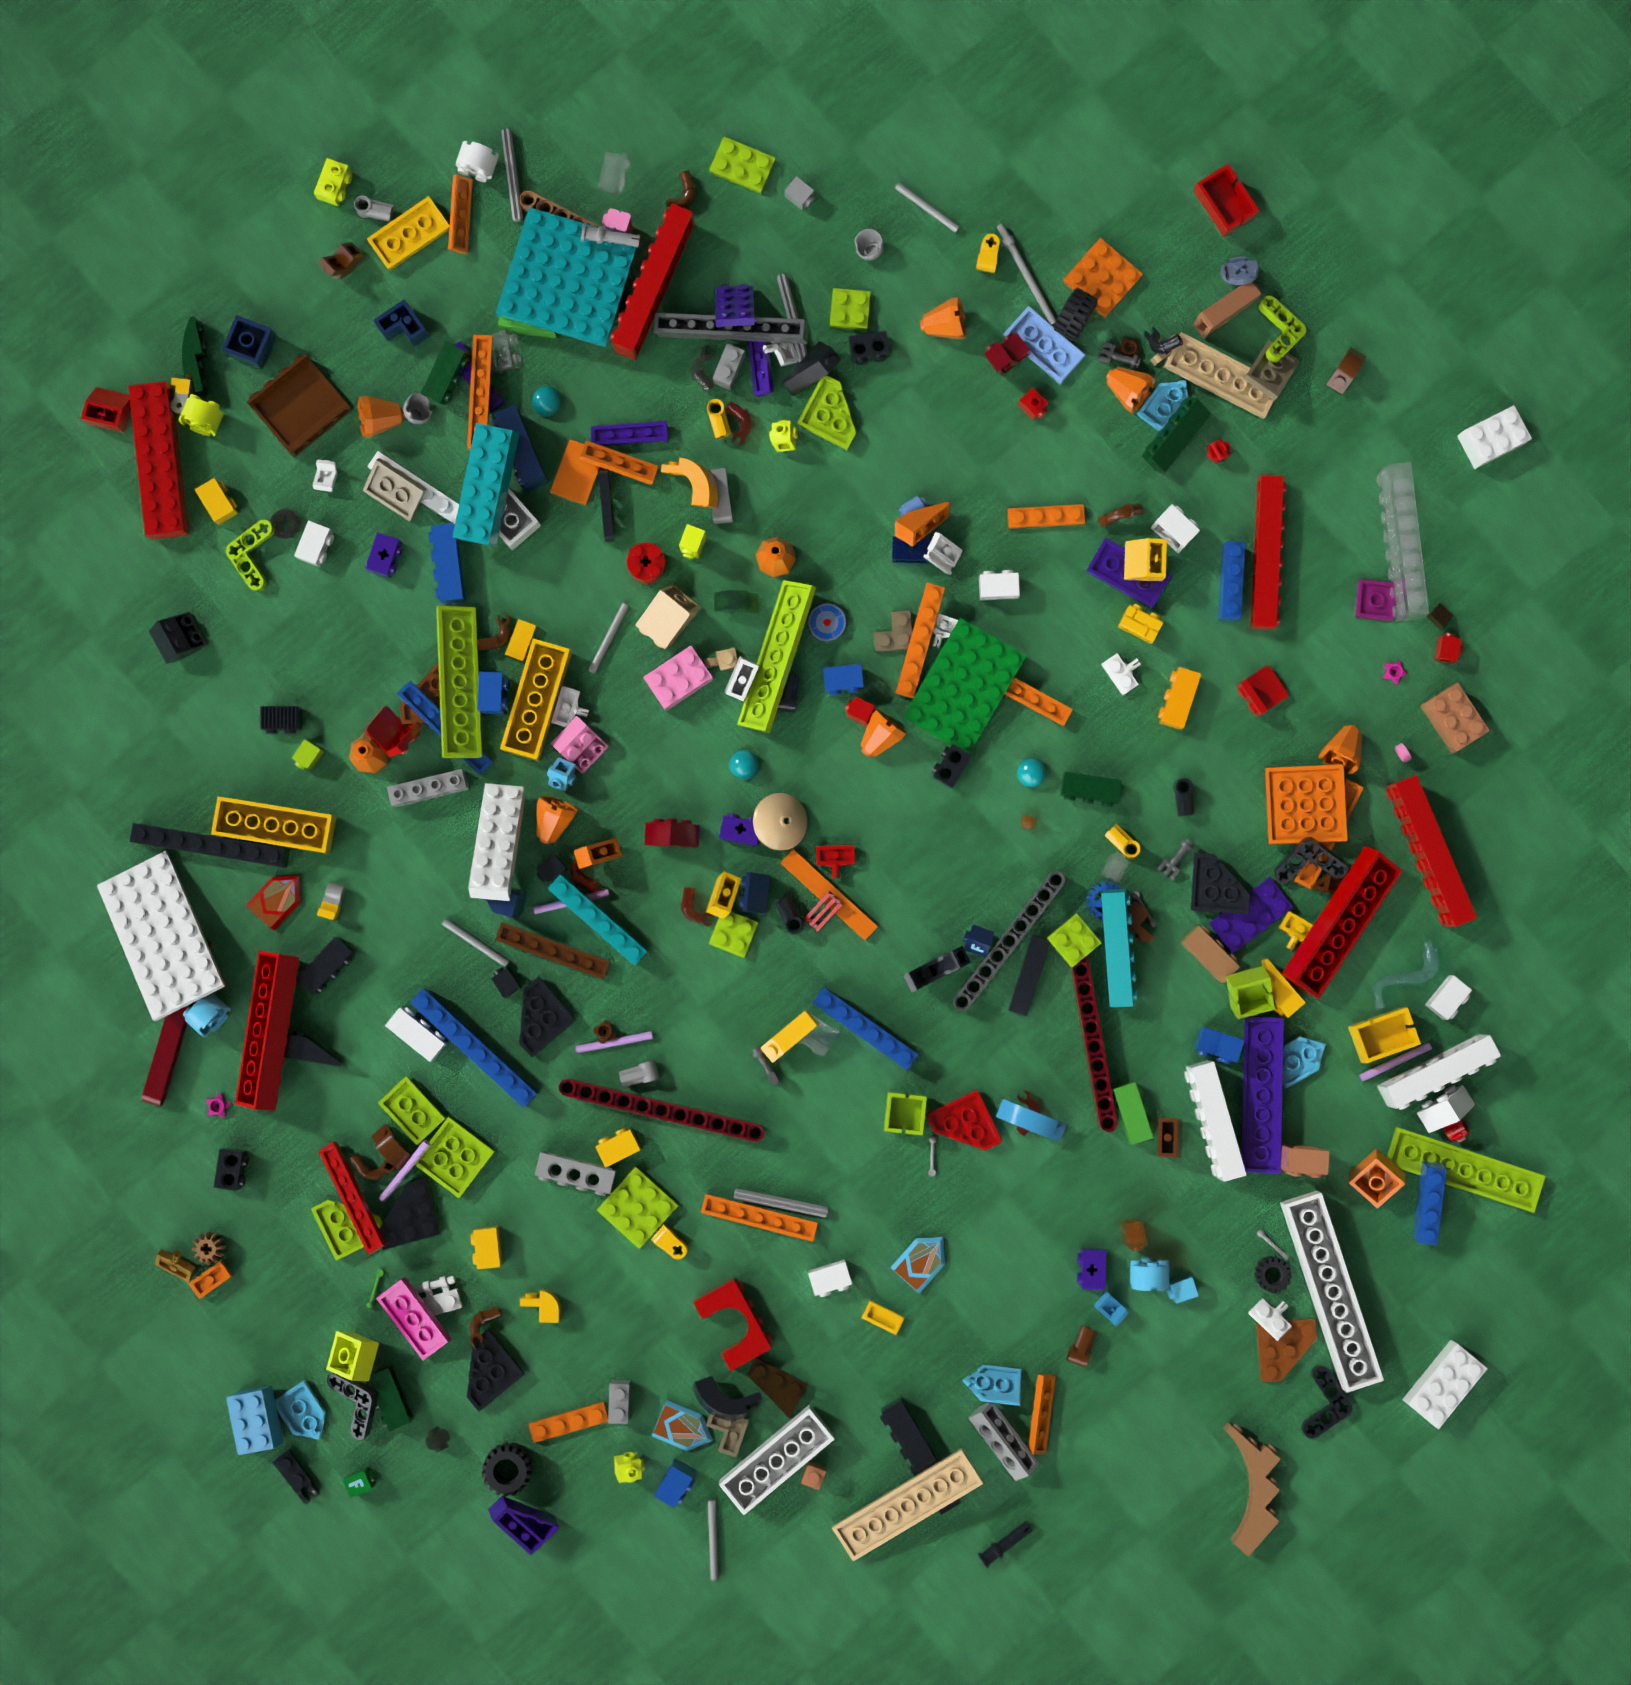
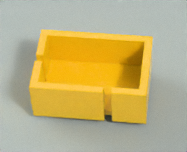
(1384, 1035)

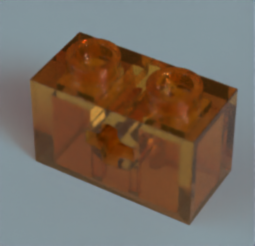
(1133, 1234)

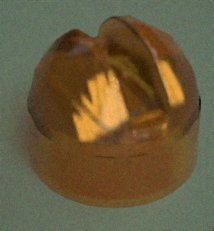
(1027, 822)

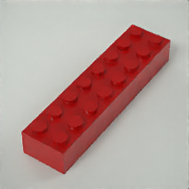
(653, 281)
(158, 460)
(1430, 852)
(1342, 922)
(267, 1030)

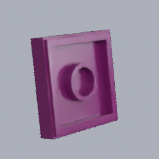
(1374, 600)

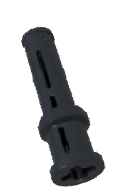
(997, 1549)

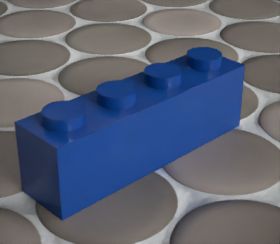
(448, 564)
(1231, 581)
(1429, 1203)

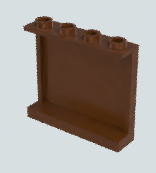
(299, 405)

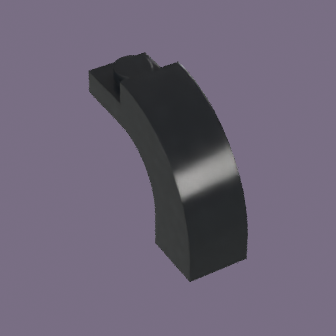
(936, 969)
(721, 1406)

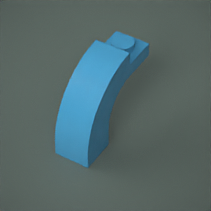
(1031, 1120)

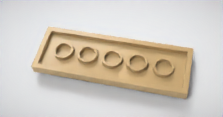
(1217, 374)

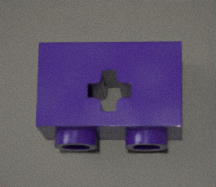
(381, 546)
(730, 834)
(1096, 1279)

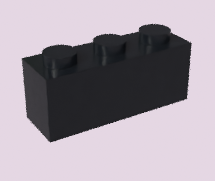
(326, 966)

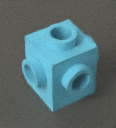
(561, 774)

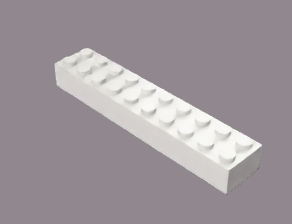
(1331, 1291)

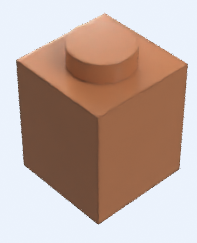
(813, 1475)

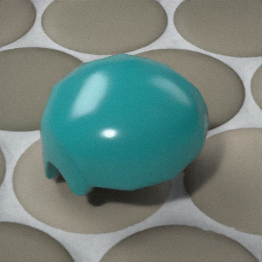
(546, 401)
(744, 764)
(1031, 772)

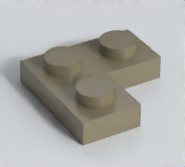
(900, 635)
(733, 1433)

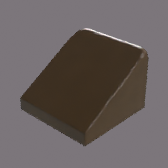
(1440, 616)

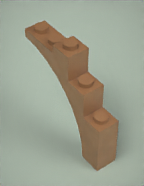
(1257, 1519)

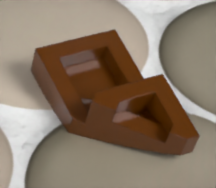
(1327, 884)

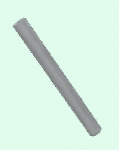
(927, 207)
(608, 638)
(476, 943)
(713, 1539)

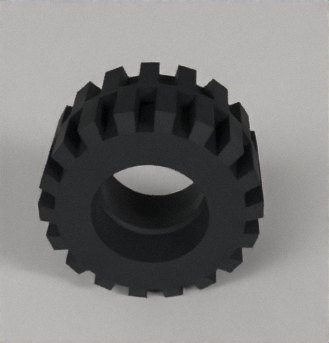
(1075, 314)
(501, 1484)

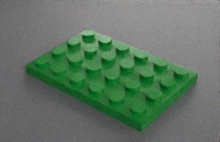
(964, 686)

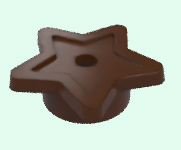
(1128, 343)

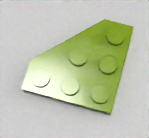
(829, 414)
(338, 1228)

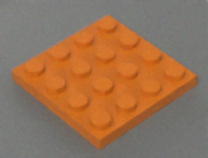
(1306, 804)

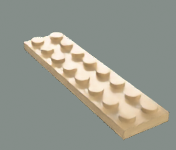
(907, 1504)

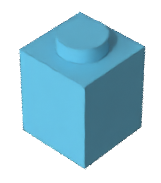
(1182, 1289)

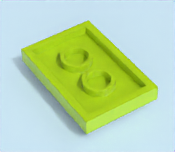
(742, 165)
(412, 1110)

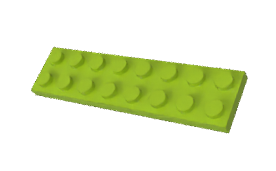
(776, 656)
(458, 682)
(1468, 1169)

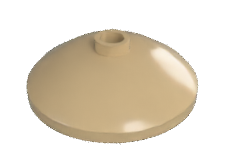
(769, 821)

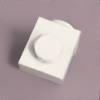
(325, 475)

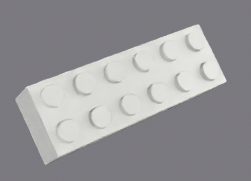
(497, 842)
(1439, 1071)
(1215, 1121)
(776, 1459)

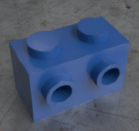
(843, 679)

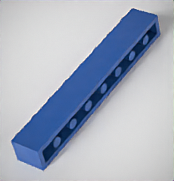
(474, 1047)

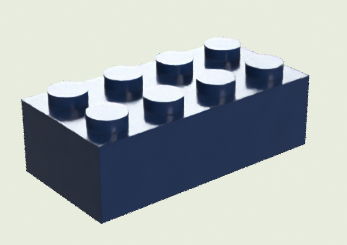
(526, 461)

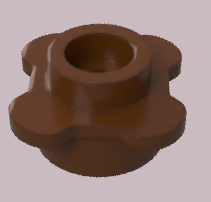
(606, 1026)

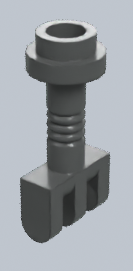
(1110, 354)
(1171, 866)
(758, 1053)

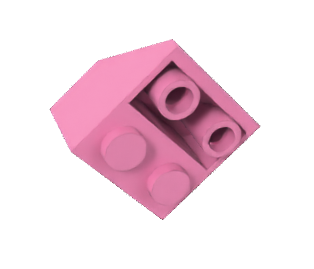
(579, 744)

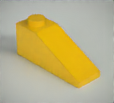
(1284, 996)
(789, 1036)

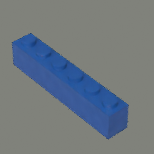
(865, 1028)

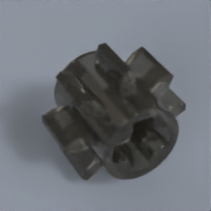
(437, 1439)

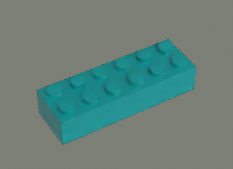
(486, 485)

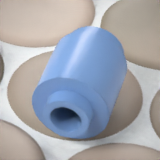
(913, 504)

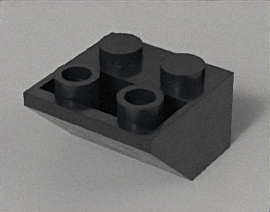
(177, 637)

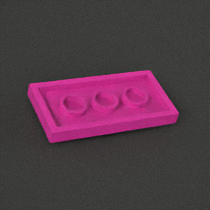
(414, 1318)

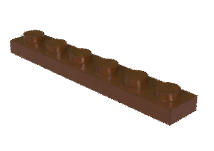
(552, 950)

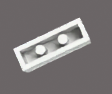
(416, 1033)

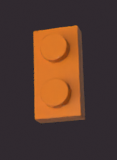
(210, 1279)

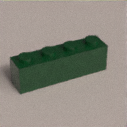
(1176, 434)

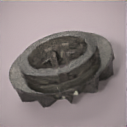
(280, 517)

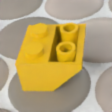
(1145, 559)

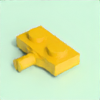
(1296, 928)

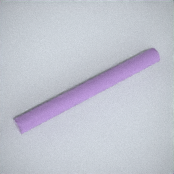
(559, 904)
(614, 1042)
(1394, 1062)
(404, 1171)

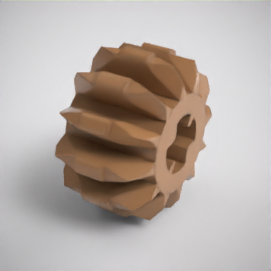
(205, 1254)

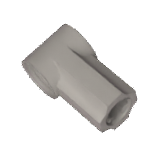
(375, 209)
(643, 1073)

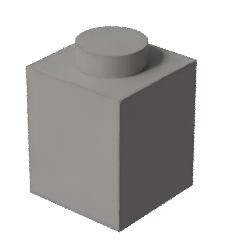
(799, 193)

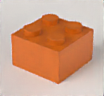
(1377, 1178)

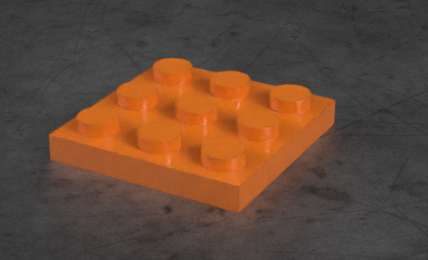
(1104, 276)

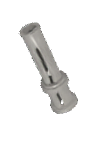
(600, 235)

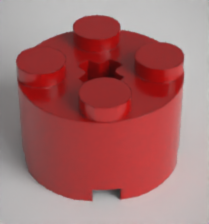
(637, 557)

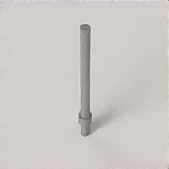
(1009, 243)

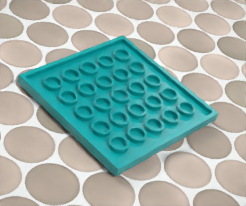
(564, 281)

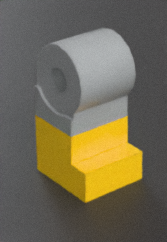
(183, 390)
(332, 901)

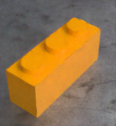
(1179, 698)

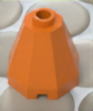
(945, 320)
(1130, 387)
(378, 415)
(779, 563)
(881, 734)
(1344, 749)
(367, 755)
(553, 818)

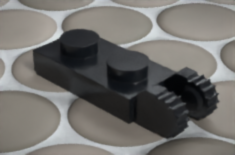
(296, 1475)

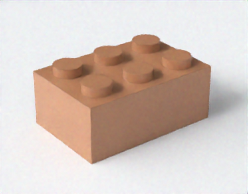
(1454, 718)
(1304, 1160)

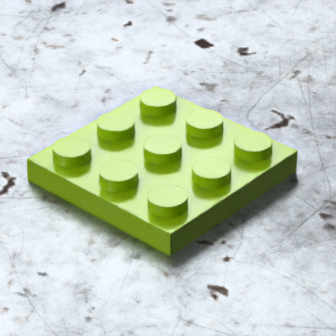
(454, 1157)
(637, 1207)

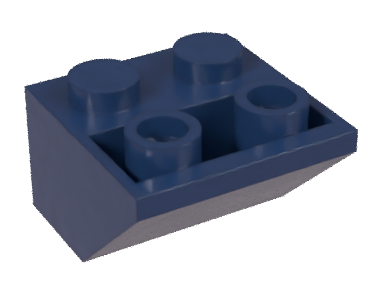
(756, 892)
(509, 908)

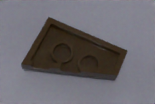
(778, 1385)

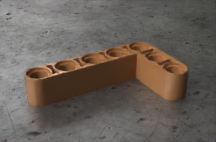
(540, 203)

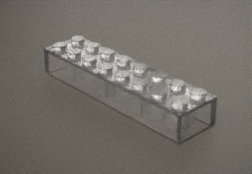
(1403, 542)

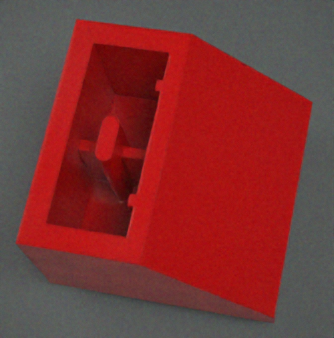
(107, 409)

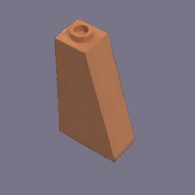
(1226, 309)

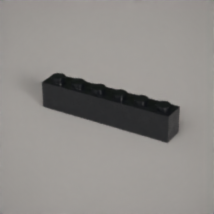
(911, 1440)

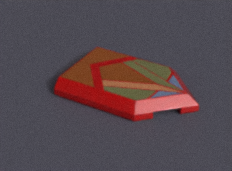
(276, 900)

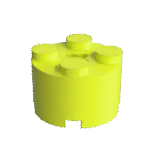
(201, 415)

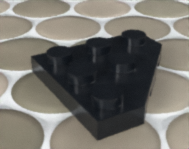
(1216, 887)
(541, 1017)
(411, 1216)
(490, 1371)

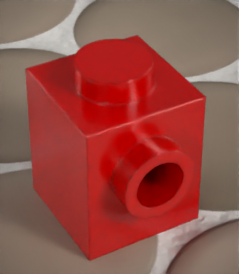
(1033, 404)
(1448, 648)
(860, 711)

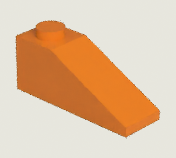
(920, 522)

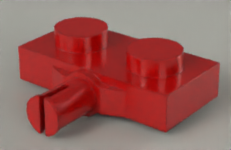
(835, 857)

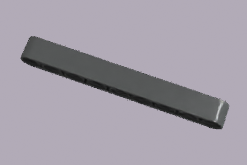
(1017, 936)

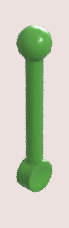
(379, 1273)

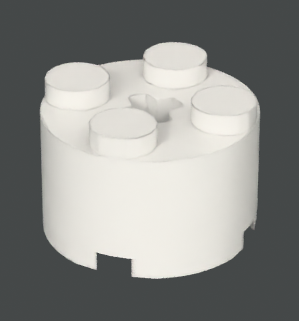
(476, 161)

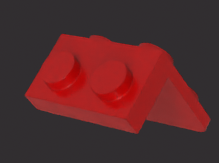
(1262, 691)
(390, 734)

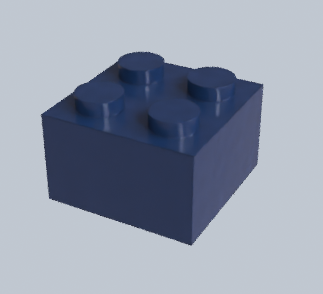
(249, 342)

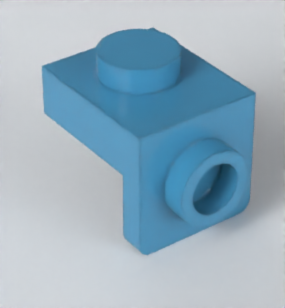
(1111, 1308)

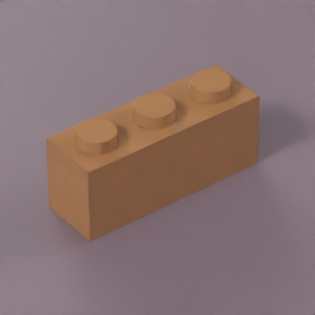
(1210, 953)

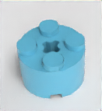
(206, 1014)
(1149, 1275)

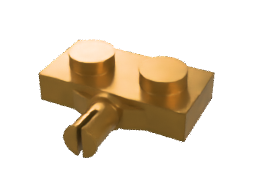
(175, 1265)

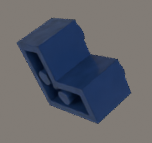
(401, 319)

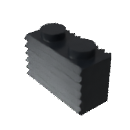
(280, 719)

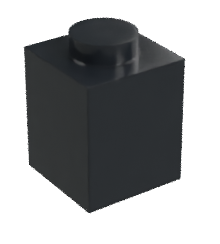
(550, 869)
(505, 982)

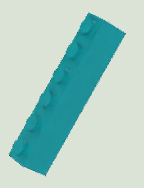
(597, 919)
(1118, 947)

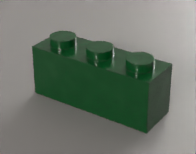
(446, 373)
(1090, 788)
(390, 1398)

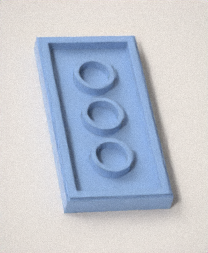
(1048, 348)

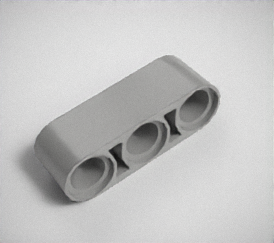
(722, 513)

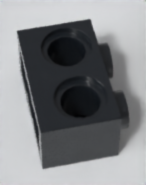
(868, 342)
(954, 768)
(225, 1167)

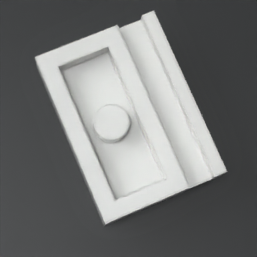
(943, 553)

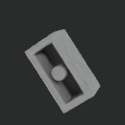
(728, 367)
(619, 1401)

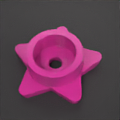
(1389, 672)
(212, 1105)

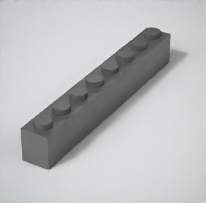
(704, 327)

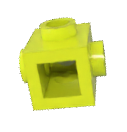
(783, 436)
(628, 1467)

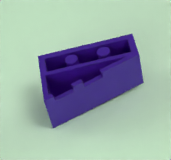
(523, 1523)

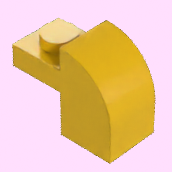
(548, 1305)

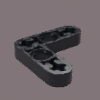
(1306, 856)
(365, 1399)
(1332, 1407)

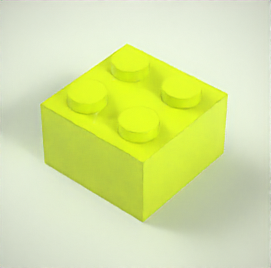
(352, 1356)

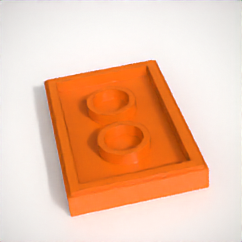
(574, 477)

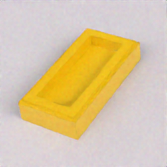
(520, 640)
(883, 1317)

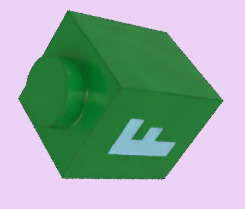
(359, 1482)

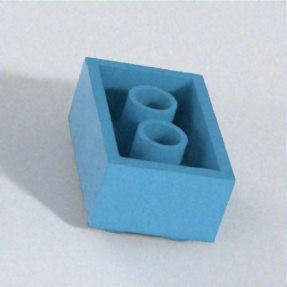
(254, 1420)

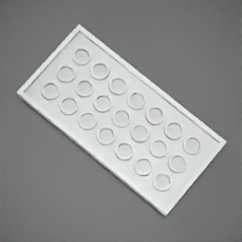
(160, 936)

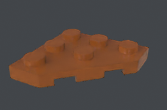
(430, 688)
(1280, 1356)

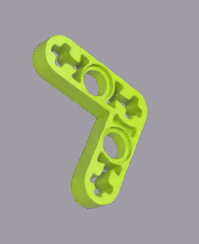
(1288, 331)
(243, 554)

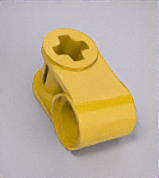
(988, 256)
(667, 1239)

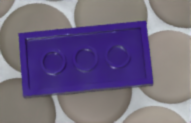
(734, 305)
(1109, 568)
(1266, 907)

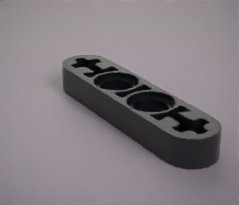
(606, 505)

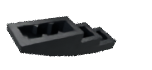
(1029, 975)

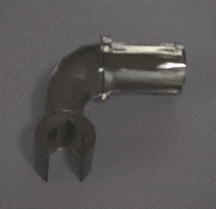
(697, 372)

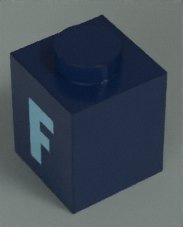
(978, 940)

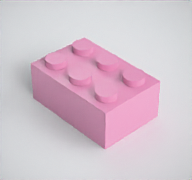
(678, 678)

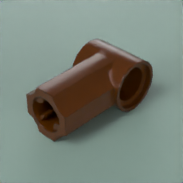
(1081, 1350)

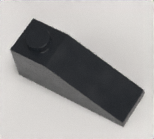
(811, 368)
(307, 1049)

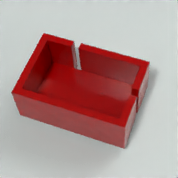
(1226, 205)

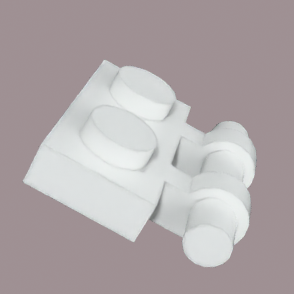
(444, 1301)

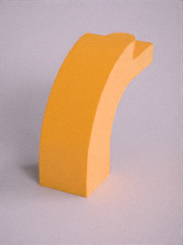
(703, 483)

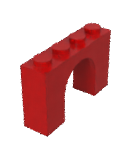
(731, 1296)

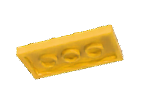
(408, 233)

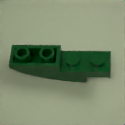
(193, 352)

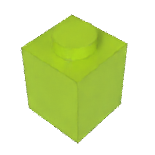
(307, 755)

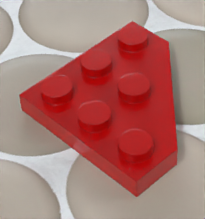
(966, 1122)

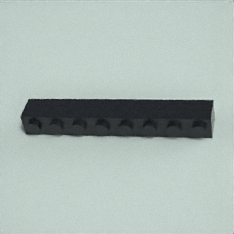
(209, 845)

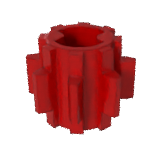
(1219, 450)
(1457, 1131)

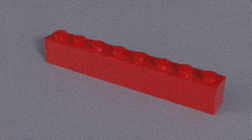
(1267, 552)

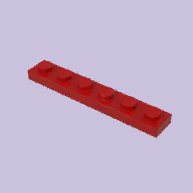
(352, 1198)

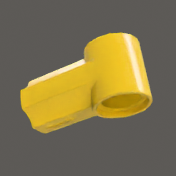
(718, 420)
(1121, 840)

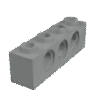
(428, 788)
(547, 1160)
(1003, 1441)

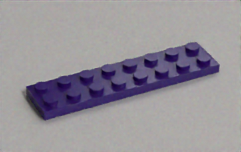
(1262, 1094)

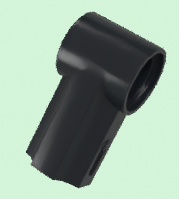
(789, 699)
(1184, 800)
(789, 913)

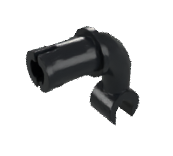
(1162, 347)

